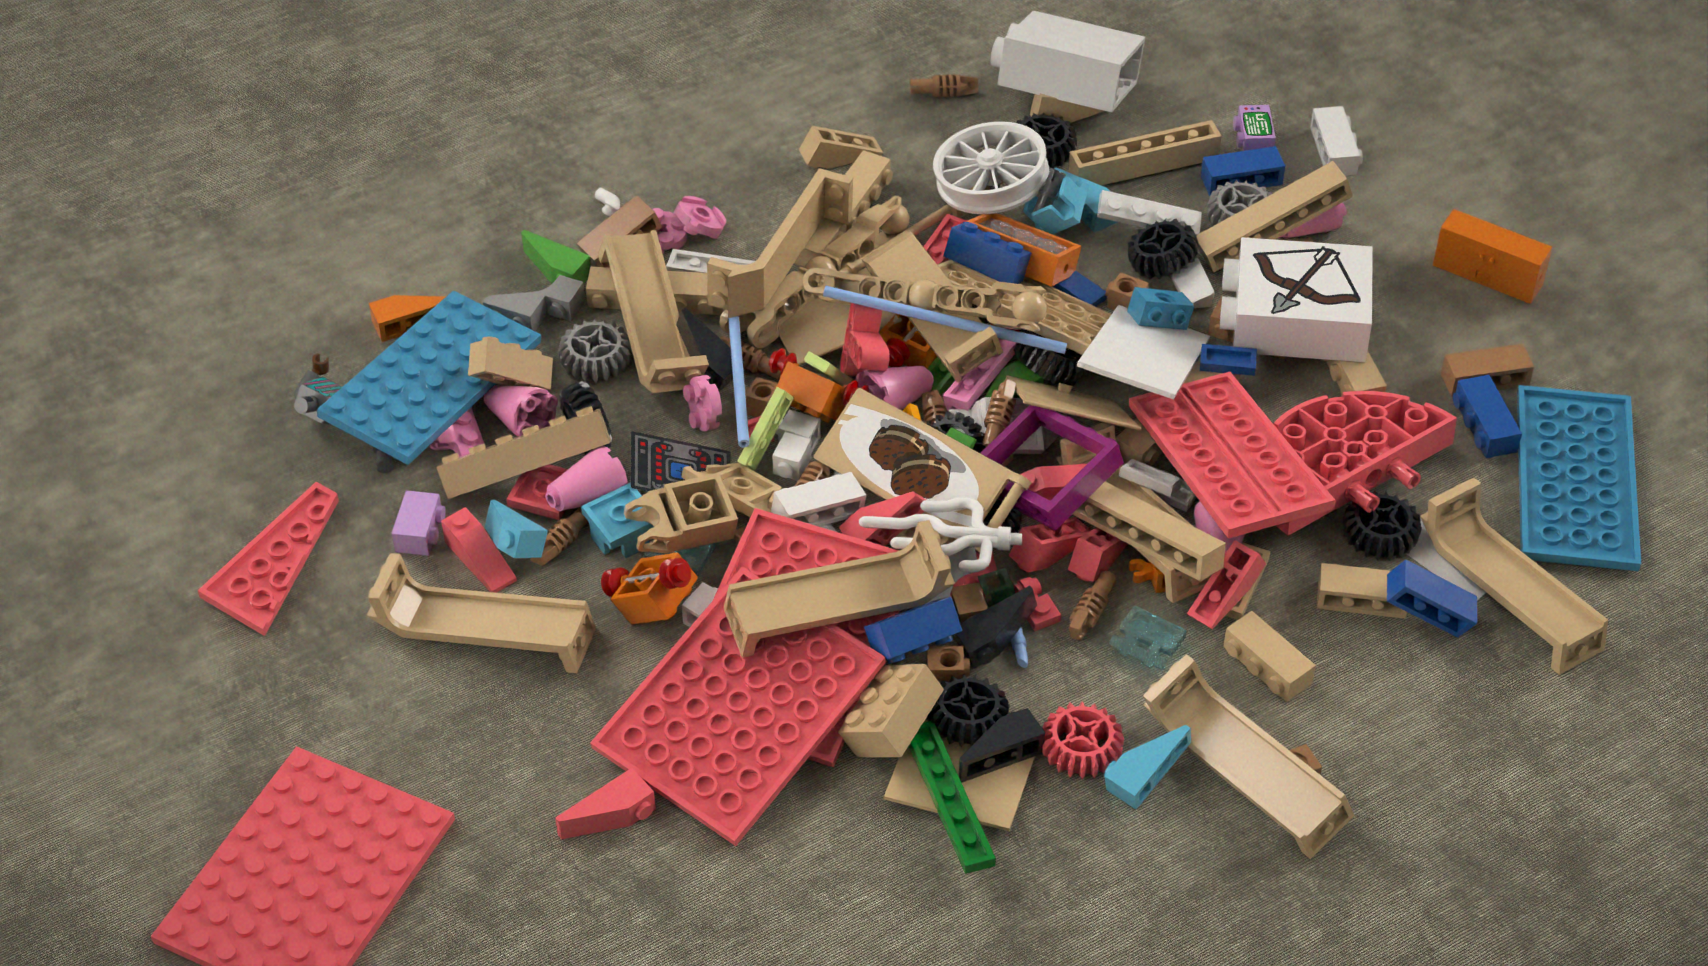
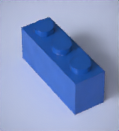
(1254, 165)
(987, 253)
(1487, 416)
(1431, 598)
(914, 629)

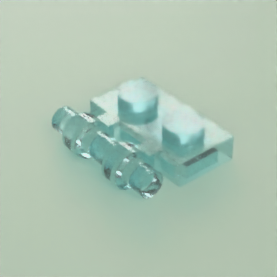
(1151, 631)

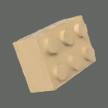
(891, 711)

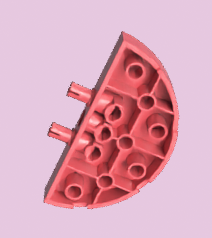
(1363, 442)

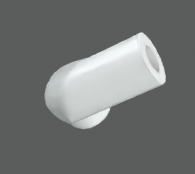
(610, 200)

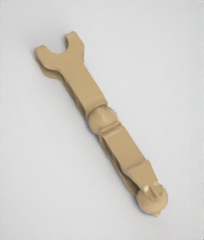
(852, 245)
(1027, 307)

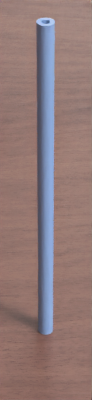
(943, 319)
(738, 381)

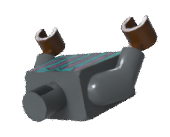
(314, 390)

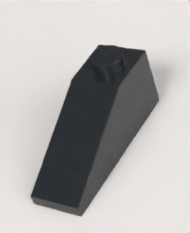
(702, 341)
(992, 629)
(1003, 744)

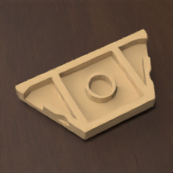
(744, 486)

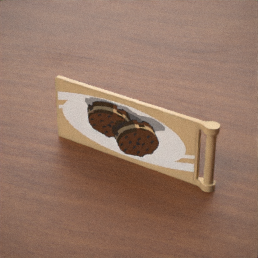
(902, 455)

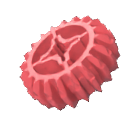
(1080, 749)

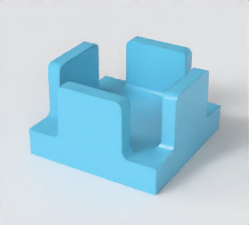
(1064, 211)
(608, 522)

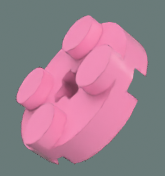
(700, 218)
(674, 234)
(703, 403)

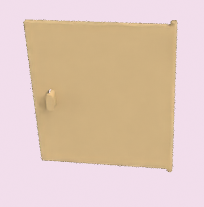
(821, 326)
(1072, 402)
(992, 795)

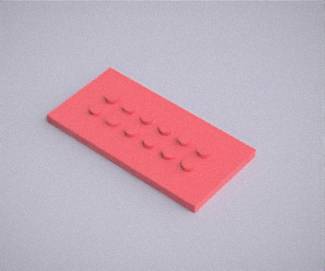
(1231, 455)

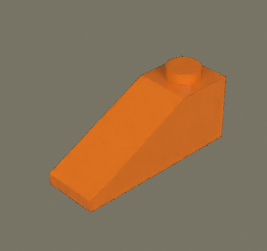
(398, 313)

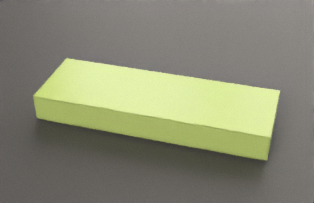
(827, 369)
(766, 428)

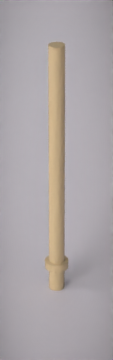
(917, 228)

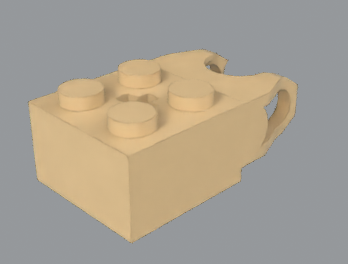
(685, 515)

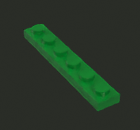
(951, 800)

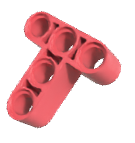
(862, 343)

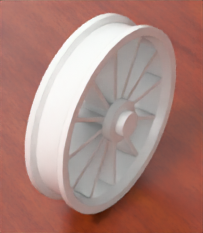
(991, 167)

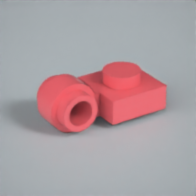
(1046, 612)

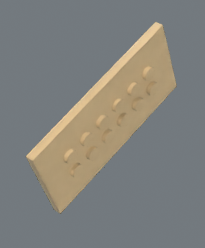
(1066, 316)

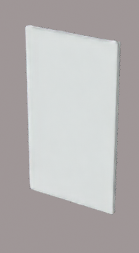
(1143, 355)

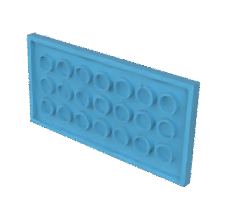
(422, 379)
(1577, 478)

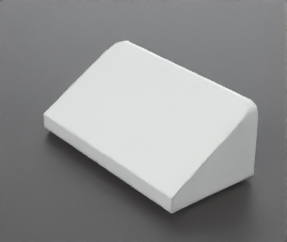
(1194, 284)

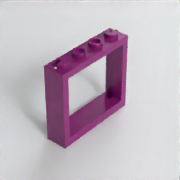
(1058, 509)

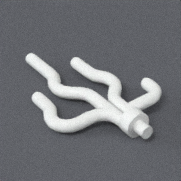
(975, 536)

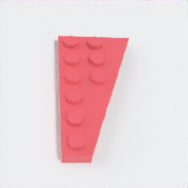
(264, 571)

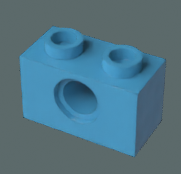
(1160, 308)

